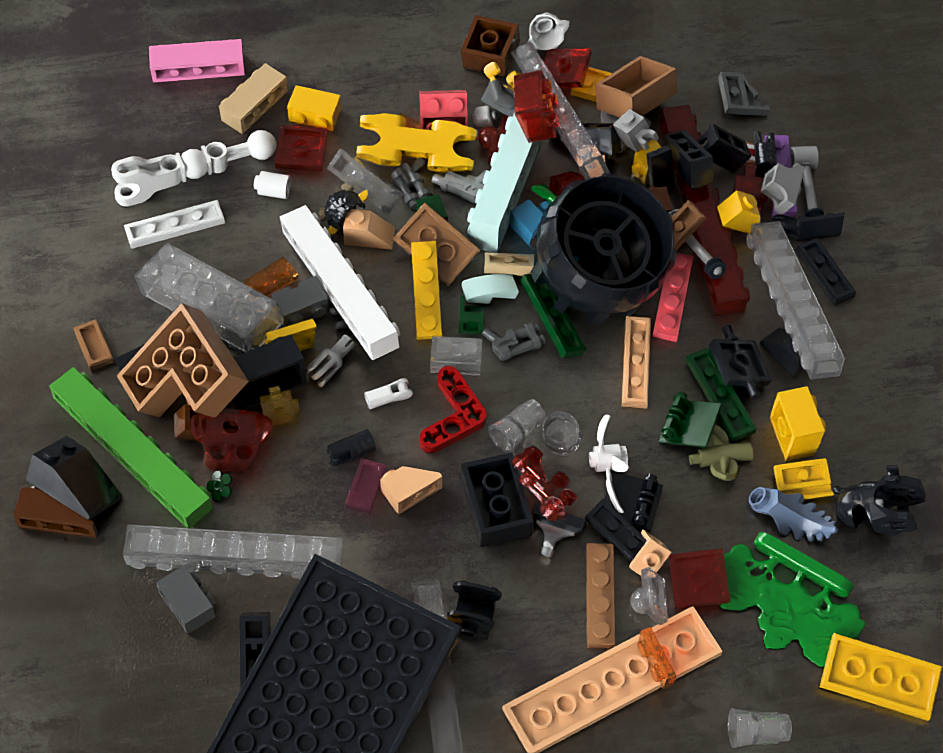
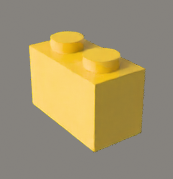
(314, 108)

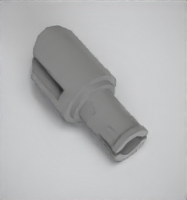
(331, 359)

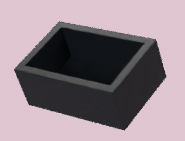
(267, 367)

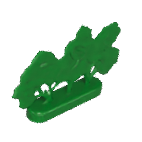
(788, 608)

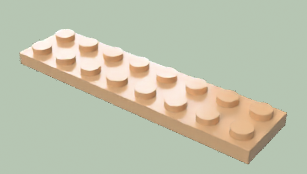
(607, 683)

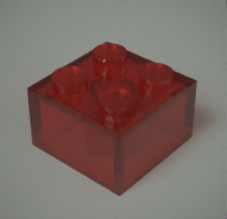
(535, 106)

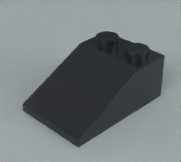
(73, 478)

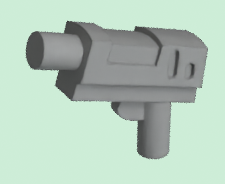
(462, 186)

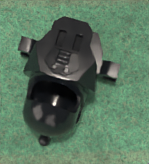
(874, 499)

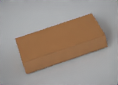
(93, 345)

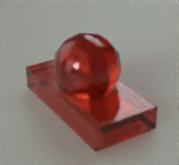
(489, 137)

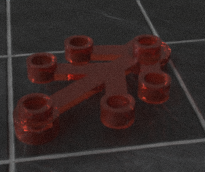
(538, 484)

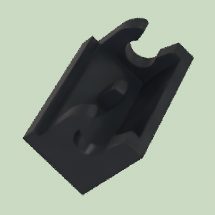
(726, 148)

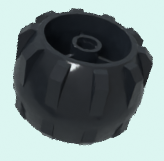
(627, 219)

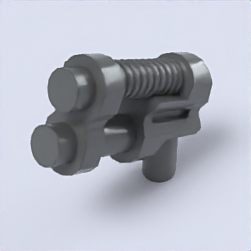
(407, 178)
(507, 345)

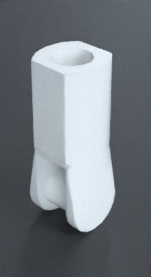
(384, 395)

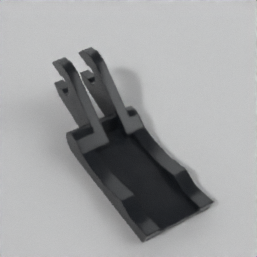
(811, 227)

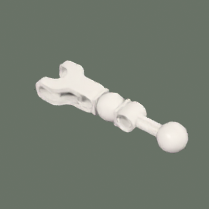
(162, 172)

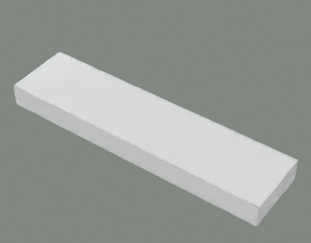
(174, 224)

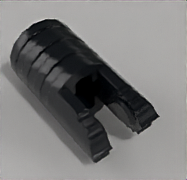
(764, 152)
(351, 447)

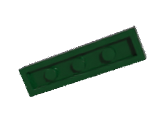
(557, 324)
(732, 412)

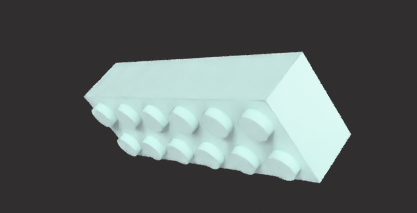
(501, 187)

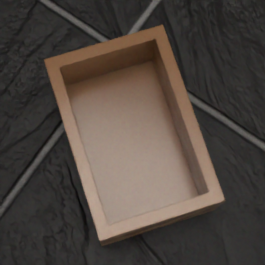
(636, 87)

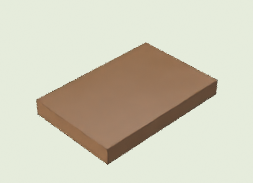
(452, 247)

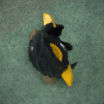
(339, 205)

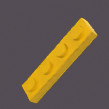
(426, 290)

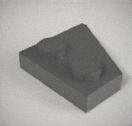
(740, 96)

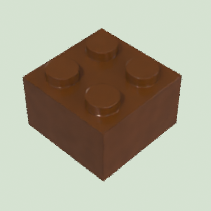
(490, 42)

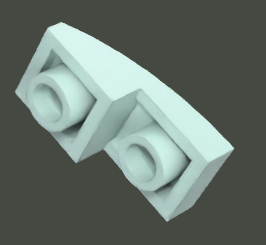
(484, 288)

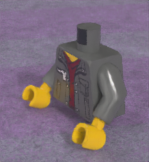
(498, 94)

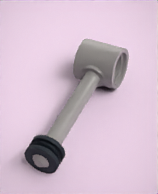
(807, 157)
(713, 266)

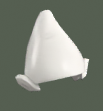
(547, 31)

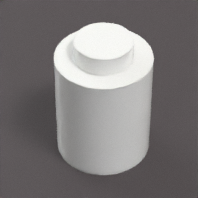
(273, 184)

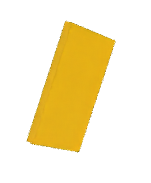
(881, 676)

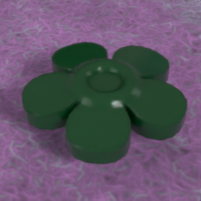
(219, 485)

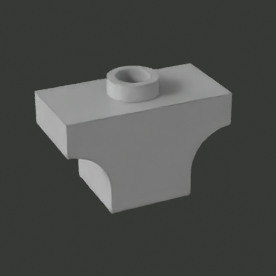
(783, 186)

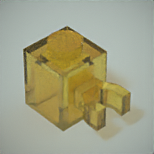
(280, 408)

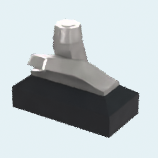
(557, 530)

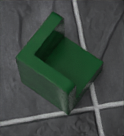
(470, 318)

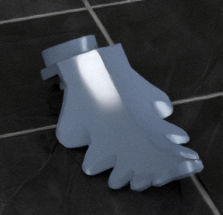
(792, 514)

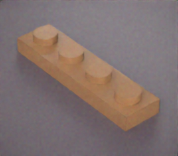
(600, 596)

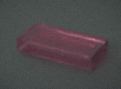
(365, 486)

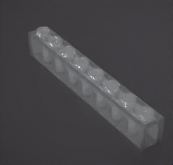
(570, 127)
(795, 301)
(226, 550)

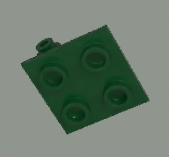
(689, 422)

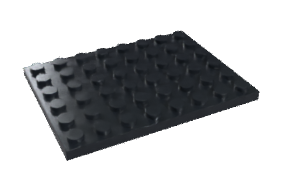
(338, 670)

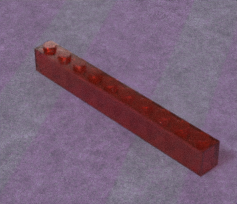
(728, 291)

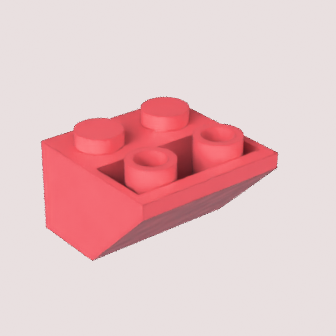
(443, 105)

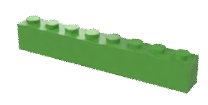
(131, 447)

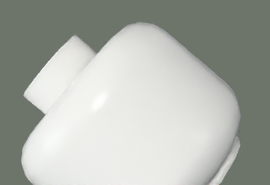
(484, 116)

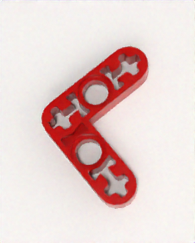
(460, 417)

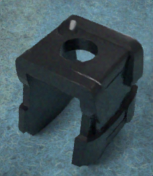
(476, 599)

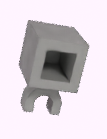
(634, 131)

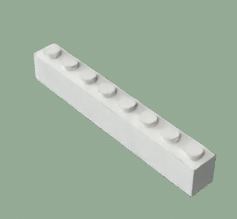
(340, 282)

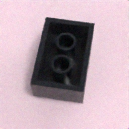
(496, 500)

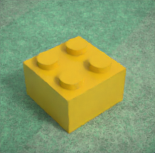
(797, 423)

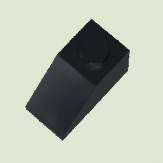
(780, 346)

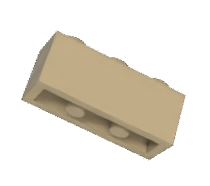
(253, 98)

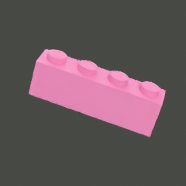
(196, 60)

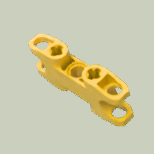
(411, 142)

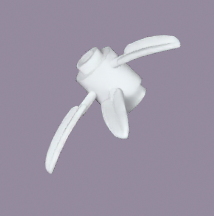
(608, 459)

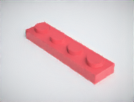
(673, 299)

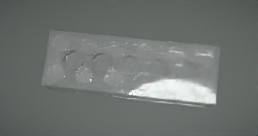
(232, 308)

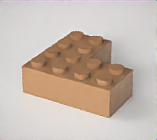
(183, 359)

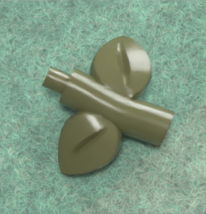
(722, 455)

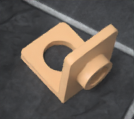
(652, 554)

